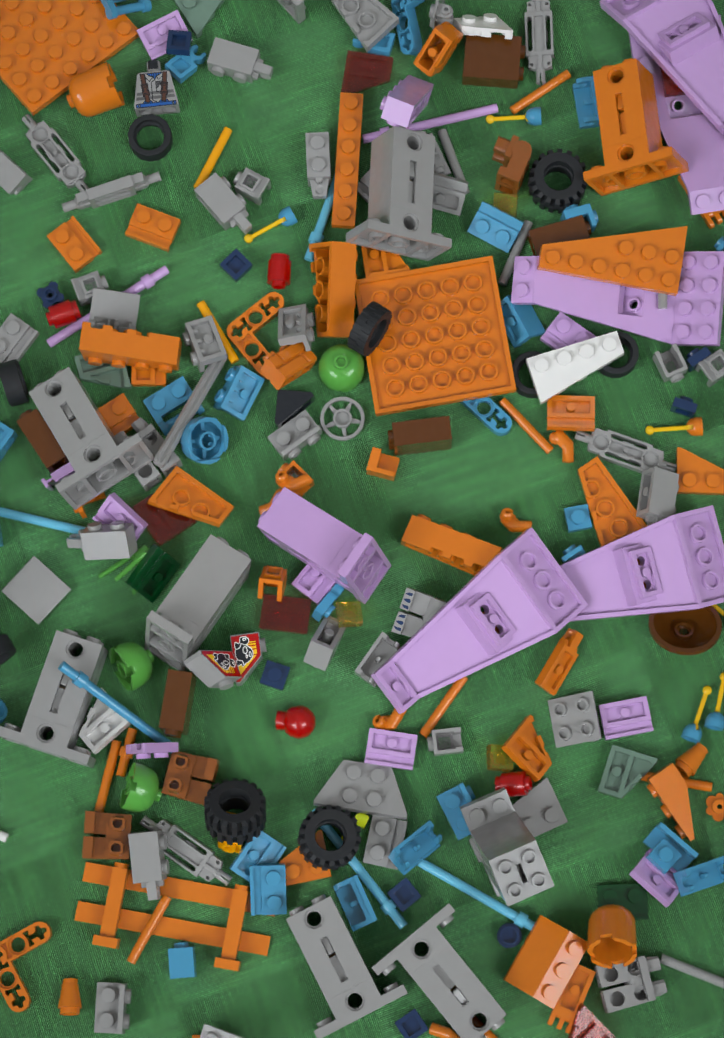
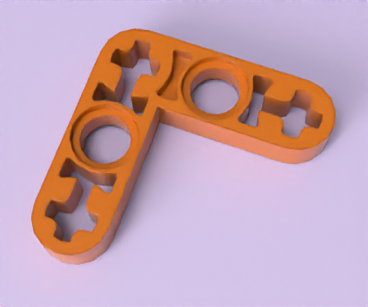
(248, 336)
(10, 955)

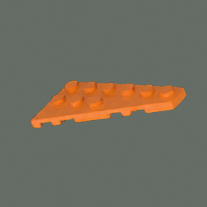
(631, 260)
(608, 505)

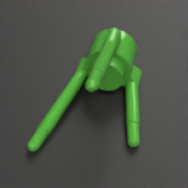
(136, 559)

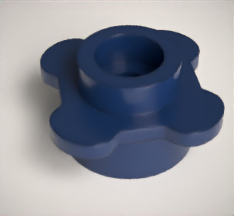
(49, 301)

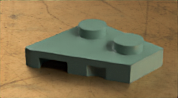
(198, 12)
(102, 374)
(624, 771)

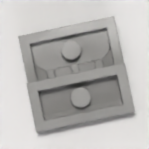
(36, 590)

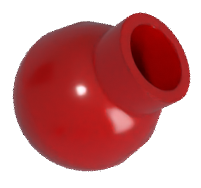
(296, 721)

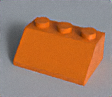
(546, 961)

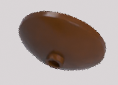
(700, 626)

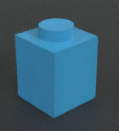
(182, 961)

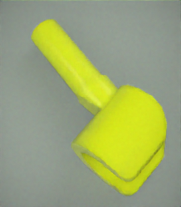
(362, 820)

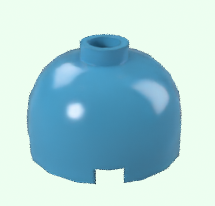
(204, 440)

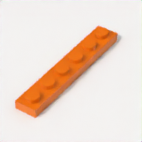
(347, 160)

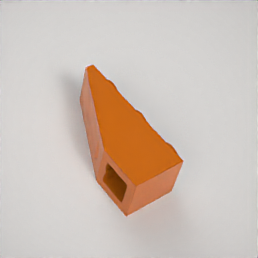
(673, 793)

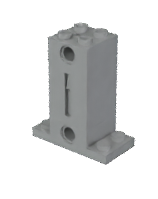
(401, 197)
(86, 439)
(196, 602)
(59, 702)
(506, 848)
(337, 965)
(445, 978)

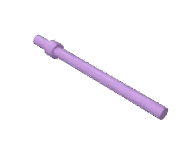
(438, 121)
(146, 281)

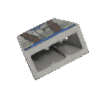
(155, 91)

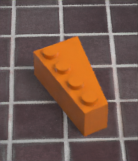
(334, 287)
(129, 348)
(448, 545)

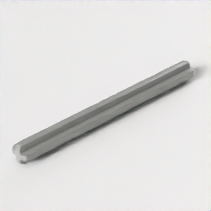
(187, 413)

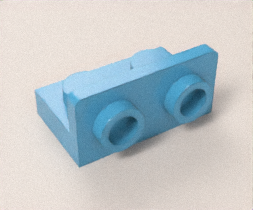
(238, 392)
(450, 803)

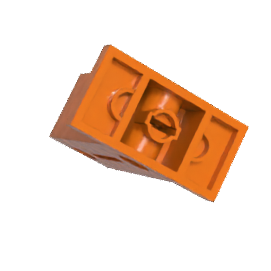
(630, 131)

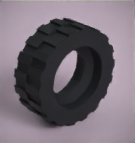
(369, 328)

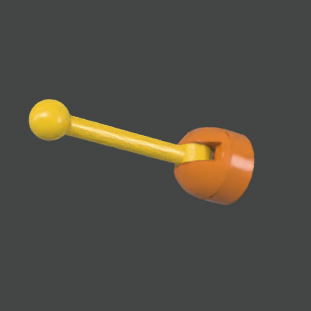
(693, 426)

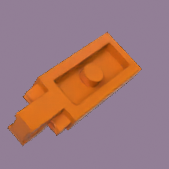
(559, 662)

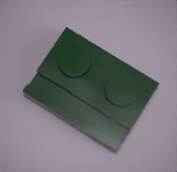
(153, 573)
(626, 895)

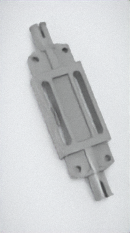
(539, 58)
(41, 137)
(111, 191)
(601, 443)
(207, 865)

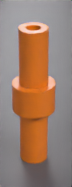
(125, 758)

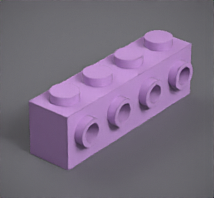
(406, 101)

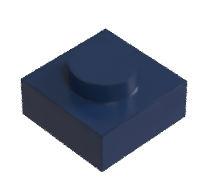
(179, 42)
(236, 265)
(696, 356)
(684, 406)
(275, 675)
(404, 894)
(411, 1025)

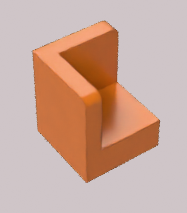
(382, 465)

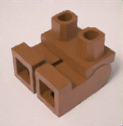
(515, 157)
(179, 774)
(115, 844)

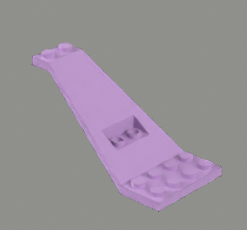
(684, 42)
(692, 138)
(690, 316)
(678, 563)
(521, 596)

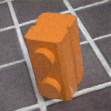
(438, 49)
(287, 364)

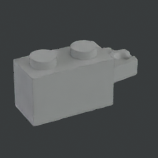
(237, 61)
(318, 163)
(223, 204)
(657, 494)
(105, 540)
(149, 861)

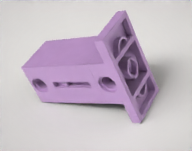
(325, 544)

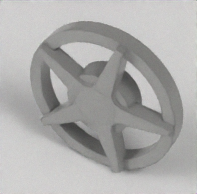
(342, 418)

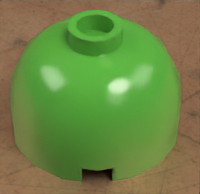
(341, 368)
(133, 664)
(141, 789)

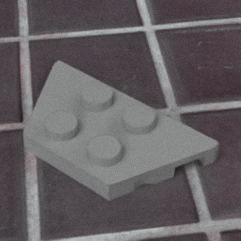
(363, 790)

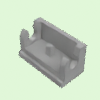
(12, 177)
(378, 654)

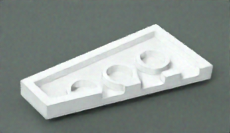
(565, 366)

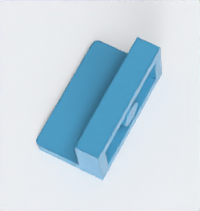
(520, 322)
(662, 831)

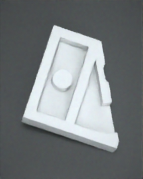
(482, 25)
(101, 726)

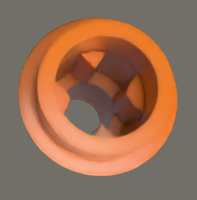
(689, 762)
(70, 999)

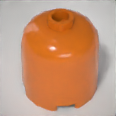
(95, 91)
(612, 936)

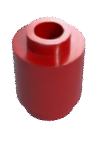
(279, 271)
(63, 314)
(515, 783)

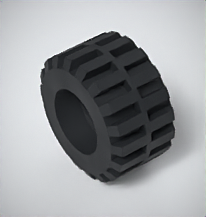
(561, 163)
(338, 819)
(235, 827)

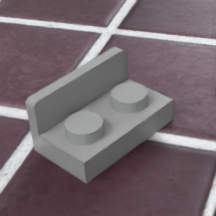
(296, 326)
(204, 342)
(295, 435)
(111, 1008)

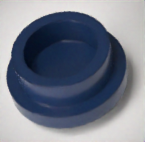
(509, 935)

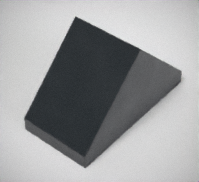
(290, 404)

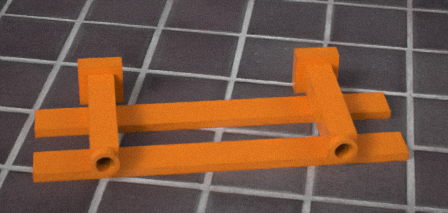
(112, 916)

